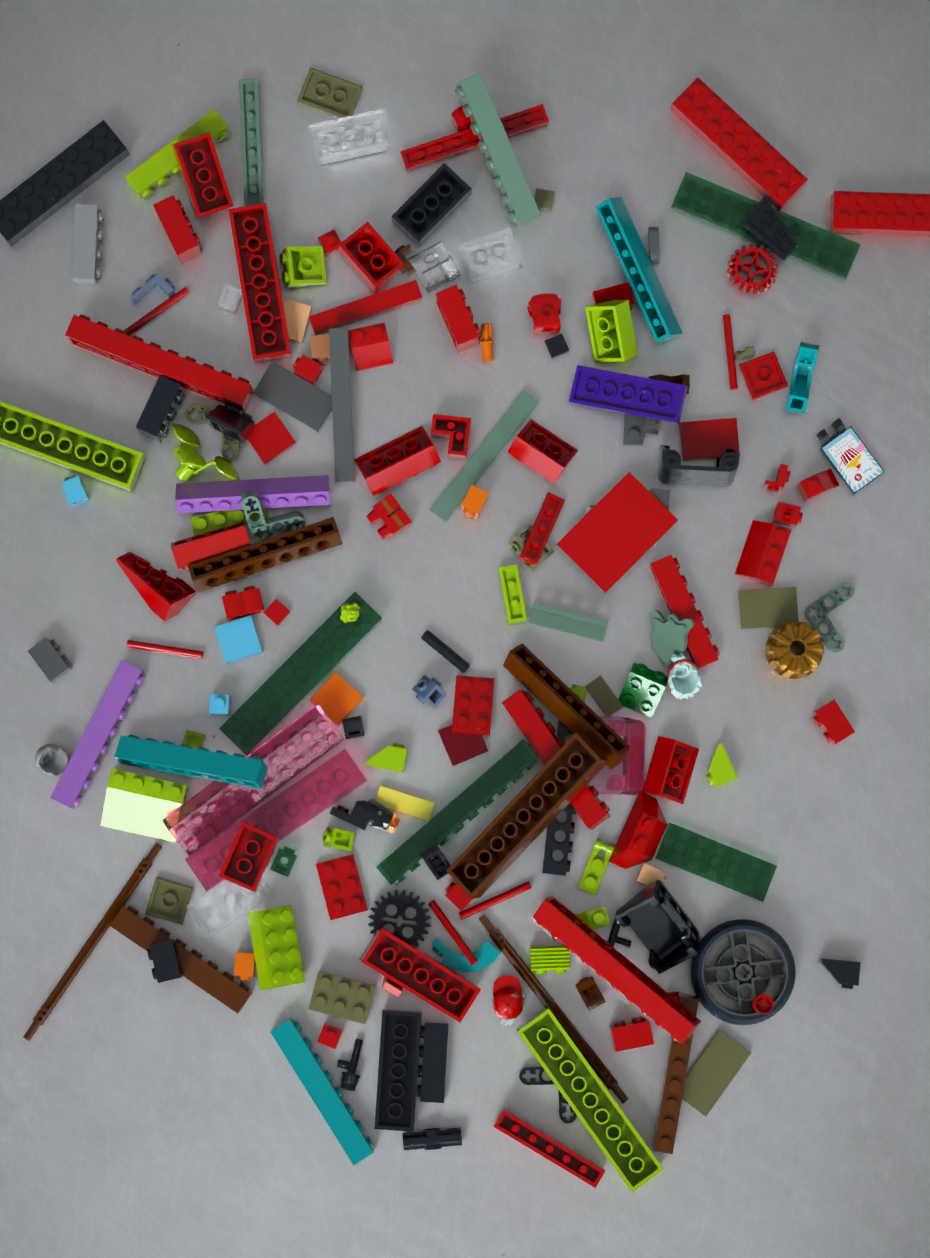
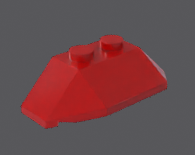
(640, 833)

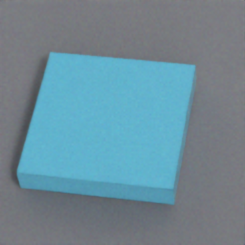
(238, 639)

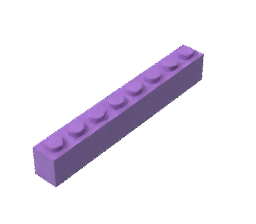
(271, 493)
(97, 734)

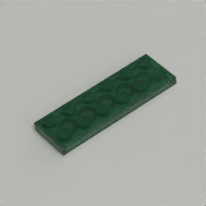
(715, 862)

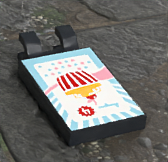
(849, 457)

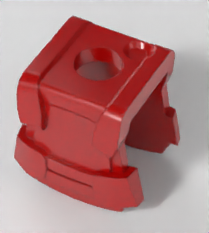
(545, 313)

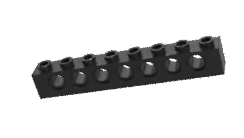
(551, 866)

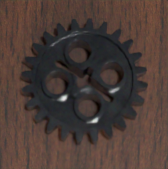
(401, 902)

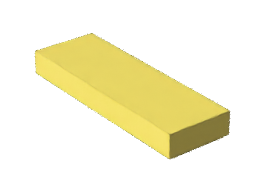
(405, 803)

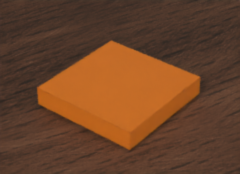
(337, 698)

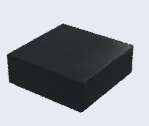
(556, 346)
(353, 727)

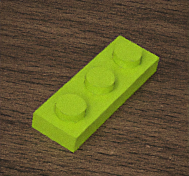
(512, 594)

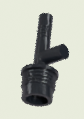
(350, 1079)

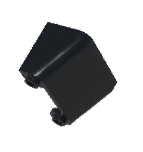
(672, 472)
(660, 926)

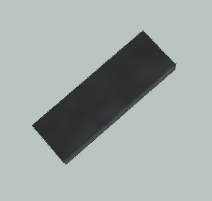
(436, 861)

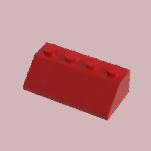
(397, 460)

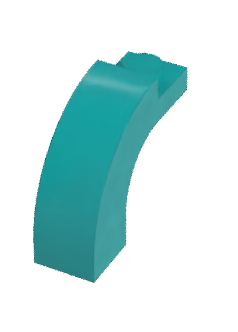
(801, 377)
(485, 955)

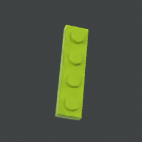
(220, 519)

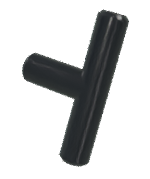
(614, 939)

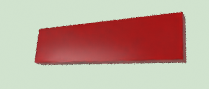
(541, 529)

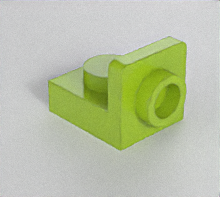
(338, 838)

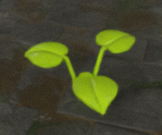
(191, 458)

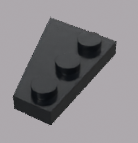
(769, 229)

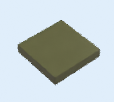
(169, 900)

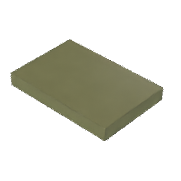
(329, 94)
(767, 607)

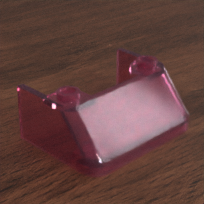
(634, 763)

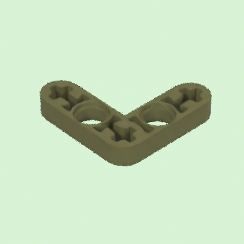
(225, 448)

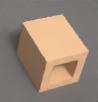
(650, 874)

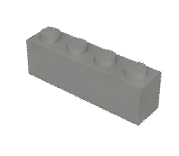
(86, 243)

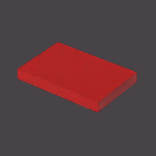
(708, 438)

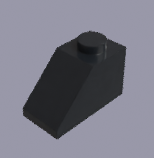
(842, 971)

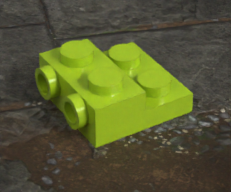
(303, 266)

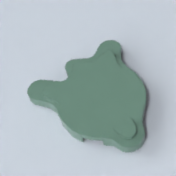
(669, 635)

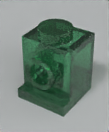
(285, 869)

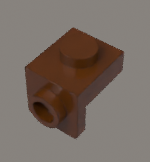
(401, 252)
(590, 993)

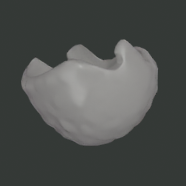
(51, 759)

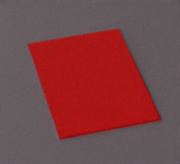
(617, 532)

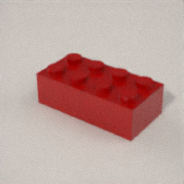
(202, 175)

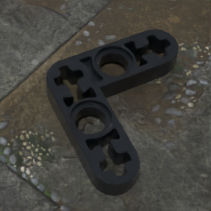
(542, 1082)

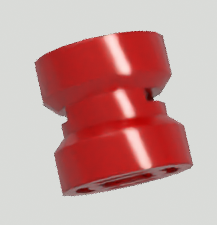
(762, 1004)

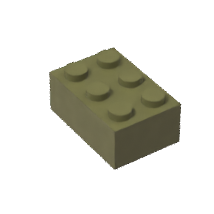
(341, 997)

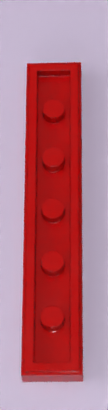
(365, 307)

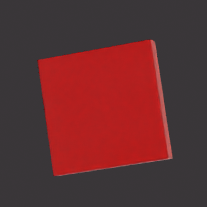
(763, 375)
(270, 438)

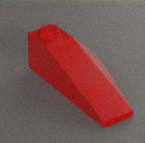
(160, 592)

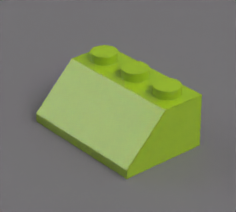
(611, 331)

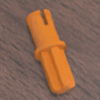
(487, 342)

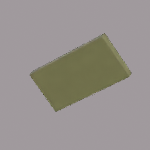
(713, 1072)

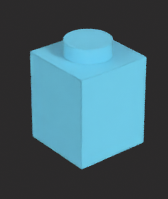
(74, 490)
(220, 704)

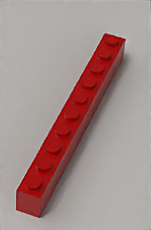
(616, 969)

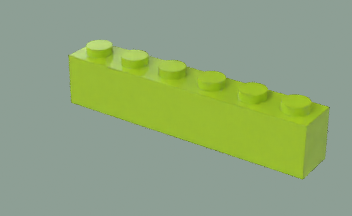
(163, 164)

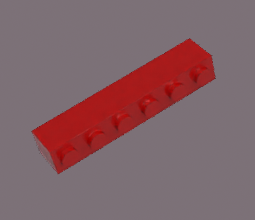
(681, 603)
(549, 1148)

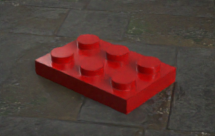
(473, 705)
(341, 887)

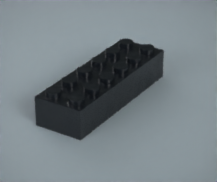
(398, 1070)

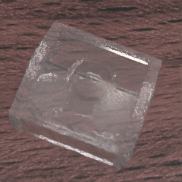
(434, 267)

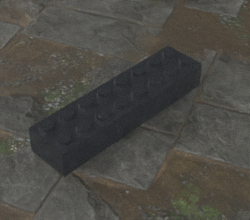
(60, 182)

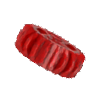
(759, 270)

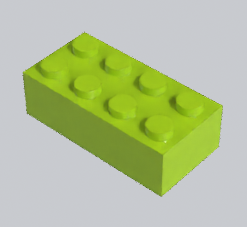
(276, 947)

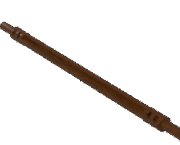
(92, 942)
(545, 998)

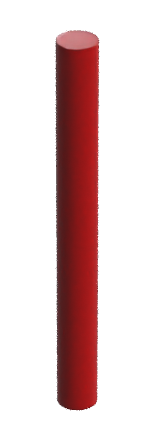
(155, 312)
(730, 352)
(165, 649)
(495, 900)
(453, 933)

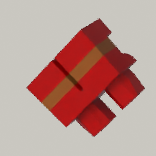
(392, 523)

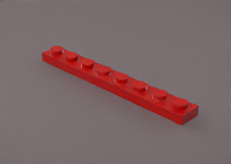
(465, 140)

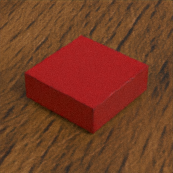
(277, 612)

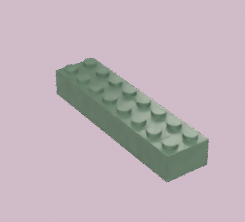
(497, 148)

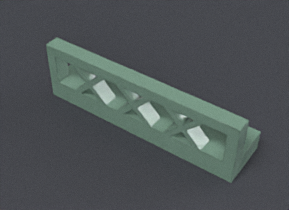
(568, 622)

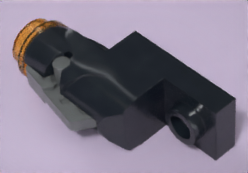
(368, 813)

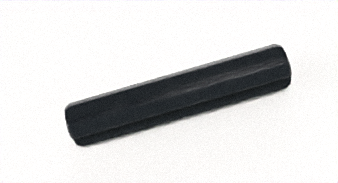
(445, 651)

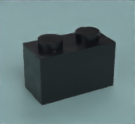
(165, 961)

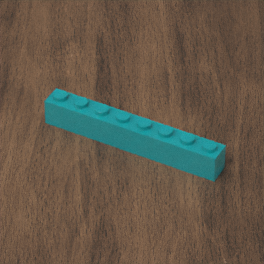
(638, 269)
(191, 761)
(322, 1091)

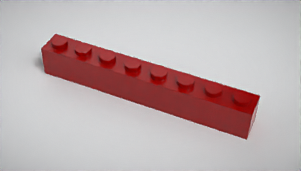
(546, 745)

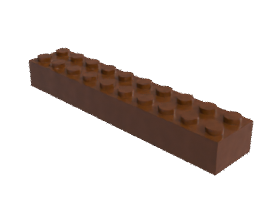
(527, 815)

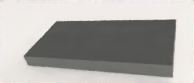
(294, 396)

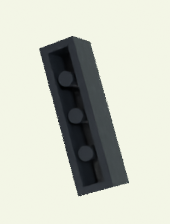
(434, 1062)

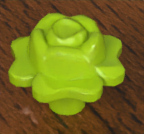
(349, 612)

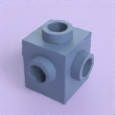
(429, 691)

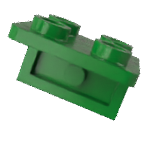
(643, 689)

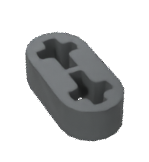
(653, 243)

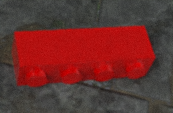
(210, 544)

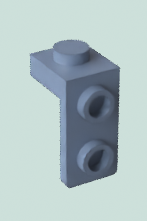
(154, 280)

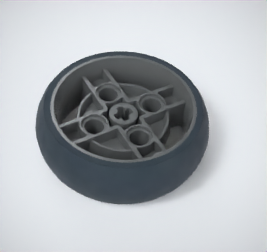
(754, 957)

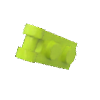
(595, 867)

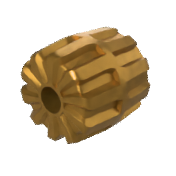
(806, 643)

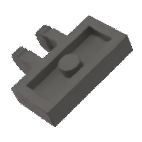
(634, 431)

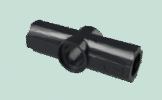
(432, 1139)

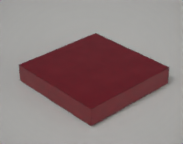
(461, 746)

